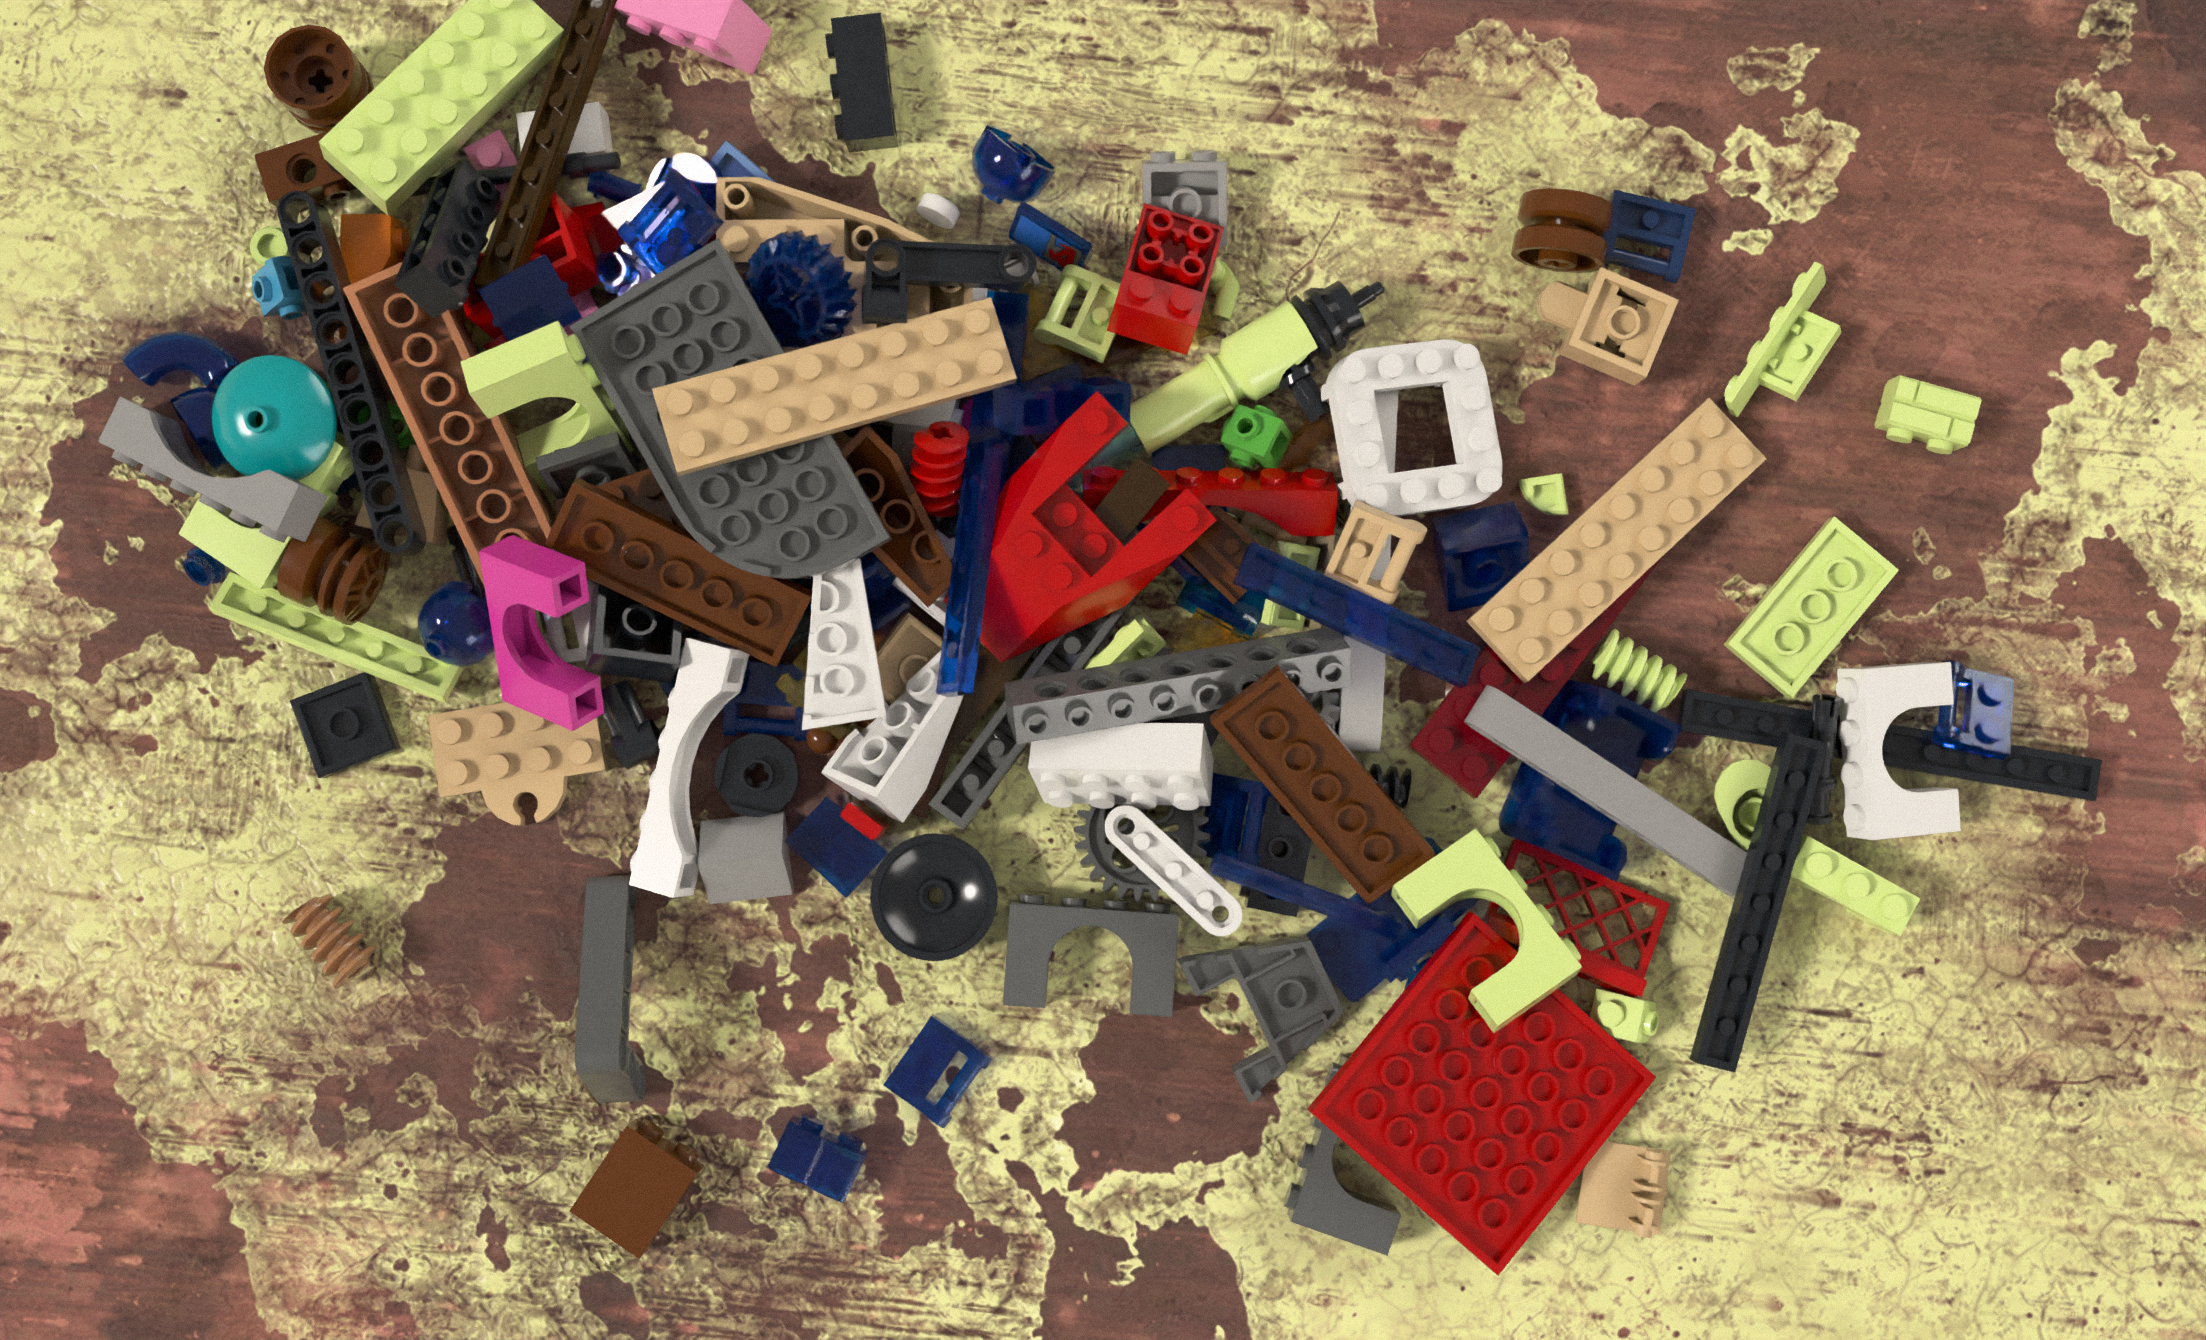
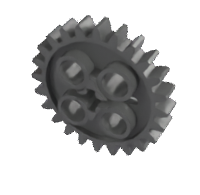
(1133, 879)

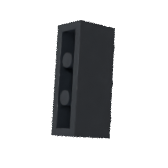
(862, 82)

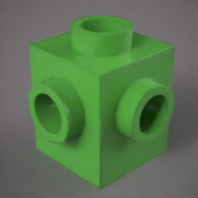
(1255, 437)

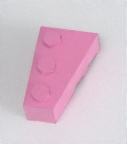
(714, 28)

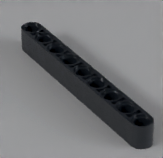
(337, 360)

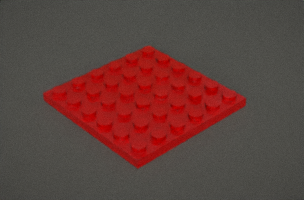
(1477, 1119)

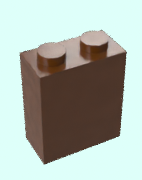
(637, 1187)

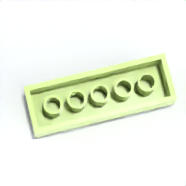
(440, 97)

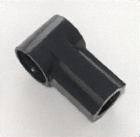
(634, 734)

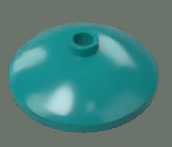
(296, 415)

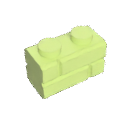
(1927, 414)

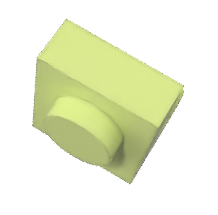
(1625, 1016)

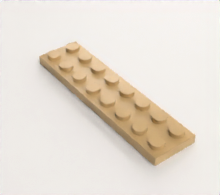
(834, 386)
(1616, 540)

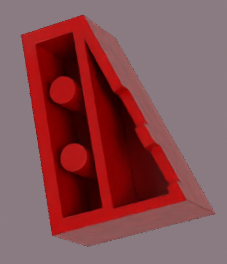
(567, 250)

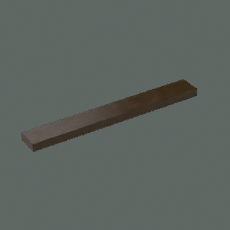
(548, 140)
(1121, 512)

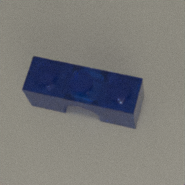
(1041, 405)

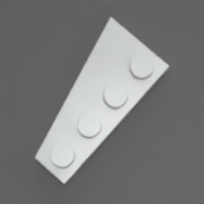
(842, 655)

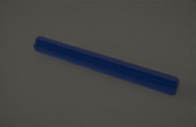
(1306, 895)

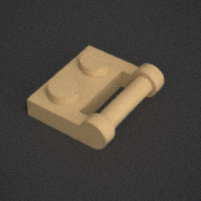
(1362, 544)

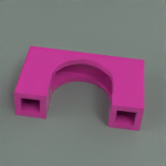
(531, 676)

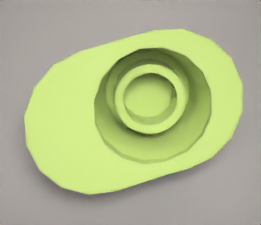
(1740, 796)

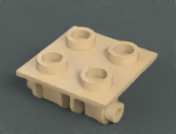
(1624, 1188)

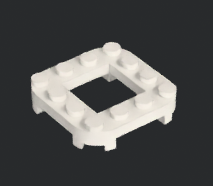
(1359, 436)

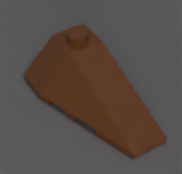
(915, 548)

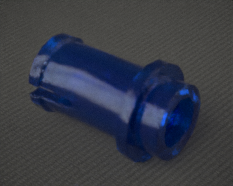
(612, 187)

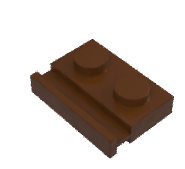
(1220, 552)

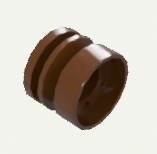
(301, 73)
(333, 571)

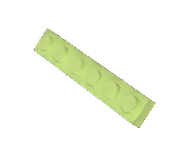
(351, 645)

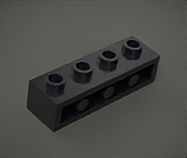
(448, 239)
(1282, 849)

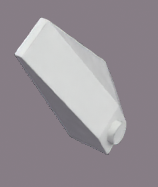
(897, 753)

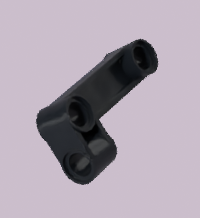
(935, 265)

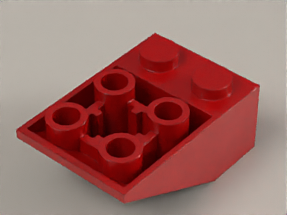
(1165, 279)

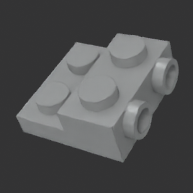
(1188, 186)

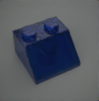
(1479, 553)

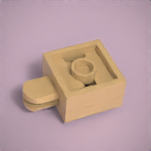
(1610, 324)

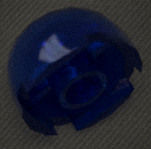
(1009, 168)
(195, 410)
(456, 625)

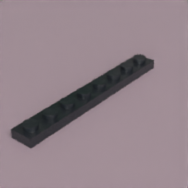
(1758, 901)

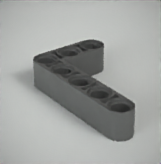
(603, 1016)

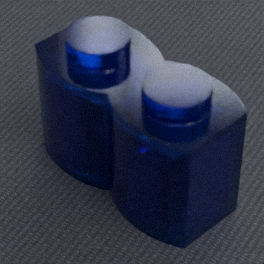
(818, 1157)

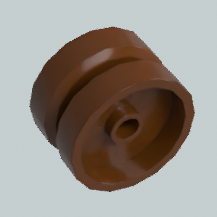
(1562, 230)

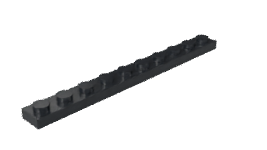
(1901, 749)

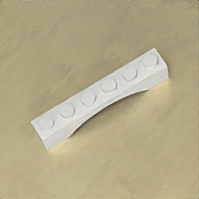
(667, 847)

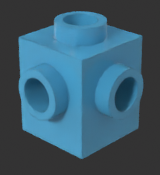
(278, 289)

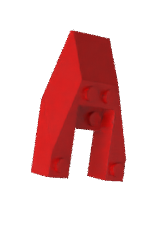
(1055, 557)

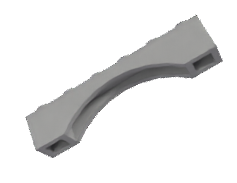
(267, 497)

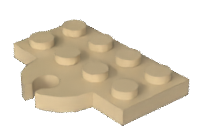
(512, 753)

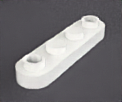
(1173, 870)

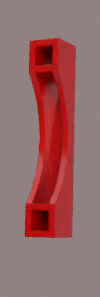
(1295, 501)

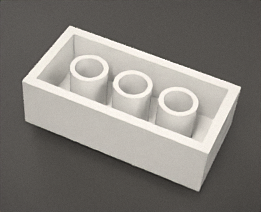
(1126, 766)

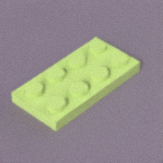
(1811, 607)

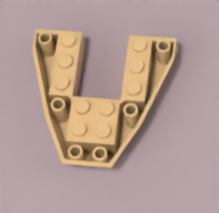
(761, 208)

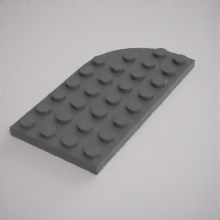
(766, 513)

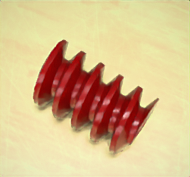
(939, 466)

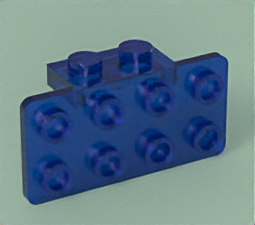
(1363, 959)

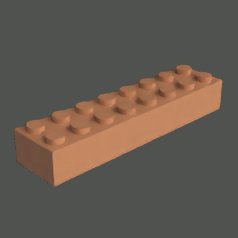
(468, 455)

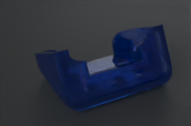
(1557, 820)

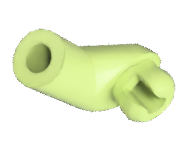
(1226, 289)

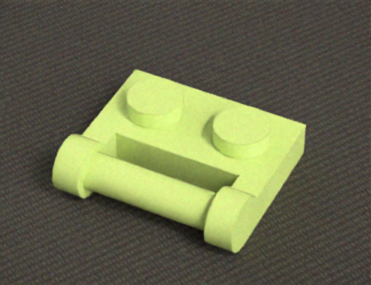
(1089, 329)

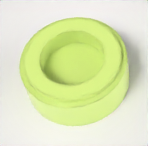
(268, 243)

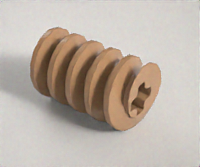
(329, 939)

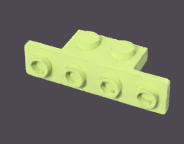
(1790, 349)

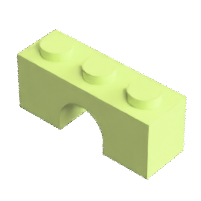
(1853, 886)

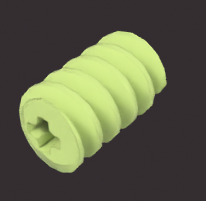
(1637, 671)

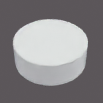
(938, 210)

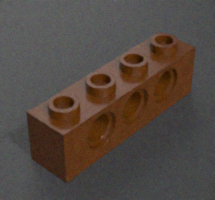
(285, 168)

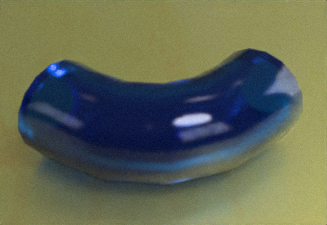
(178, 352)

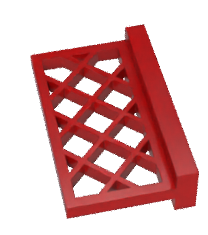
(1595, 967)

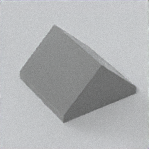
(745, 858)

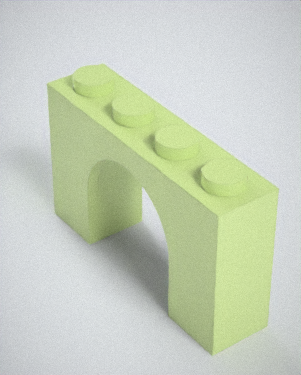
(541, 367)
(243, 546)
(1474, 871)

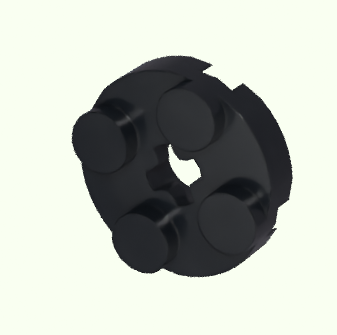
(738, 788)

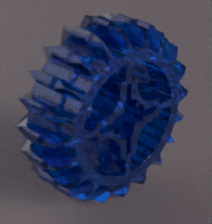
(801, 288)

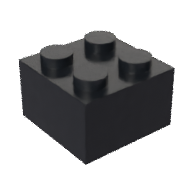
(631, 638)

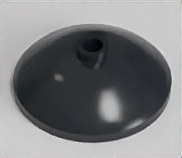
(903, 903)

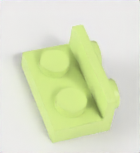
(1130, 643)

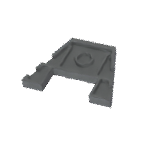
(1285, 992)

